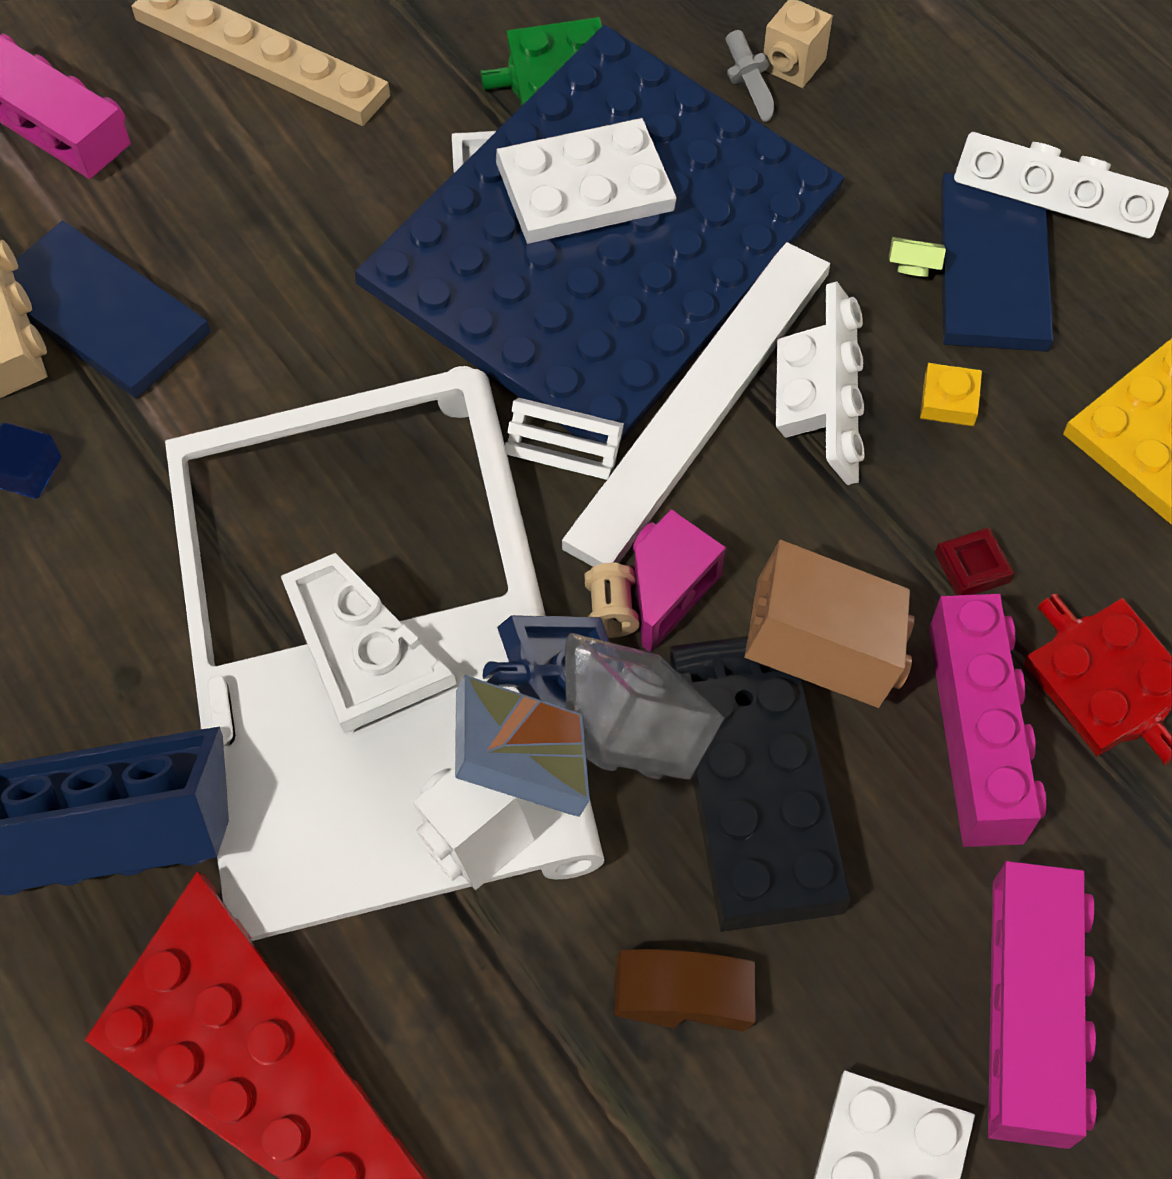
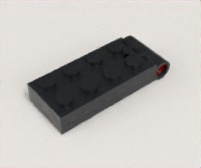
(761, 793)

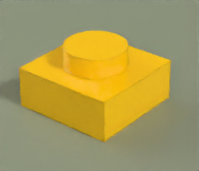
(951, 394)

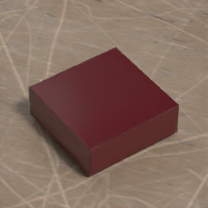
(974, 562)

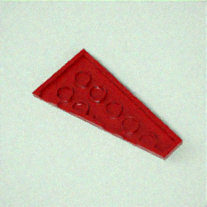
(240, 1052)

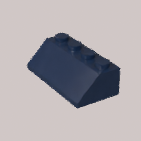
(112, 810)

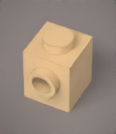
(797, 41)

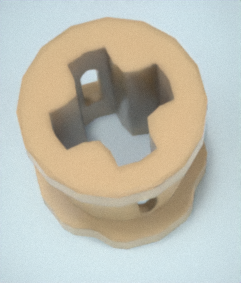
(613, 598)

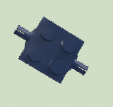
(538, 654)

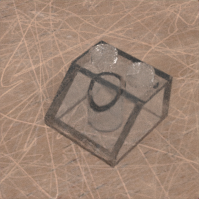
(636, 709)

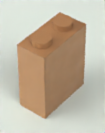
(830, 625)

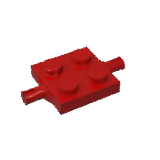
(1106, 676)

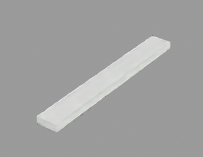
(695, 408)

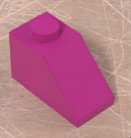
(672, 573)

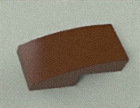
(682, 985)

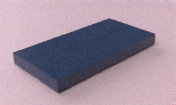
(994, 270)
(105, 309)

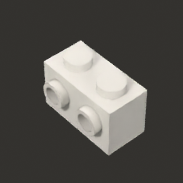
(470, 827)

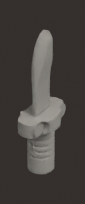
(749, 70)

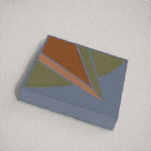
(520, 746)

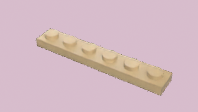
(268, 55)

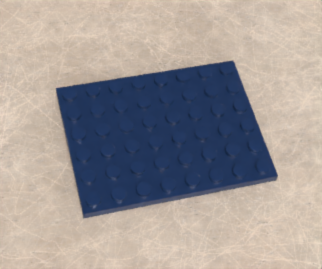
(617, 308)

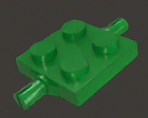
(538, 54)

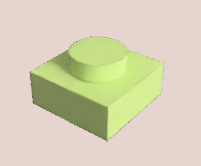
(916, 256)

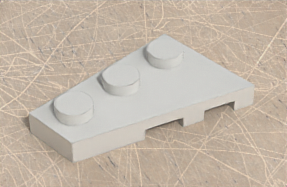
(359, 646)

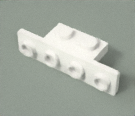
(1060, 184)
(821, 383)

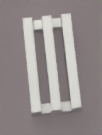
(518, 428)

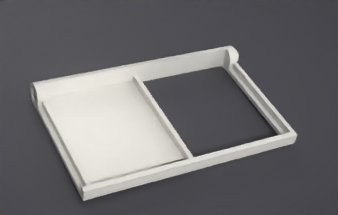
(327, 814)

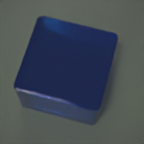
(26, 460)

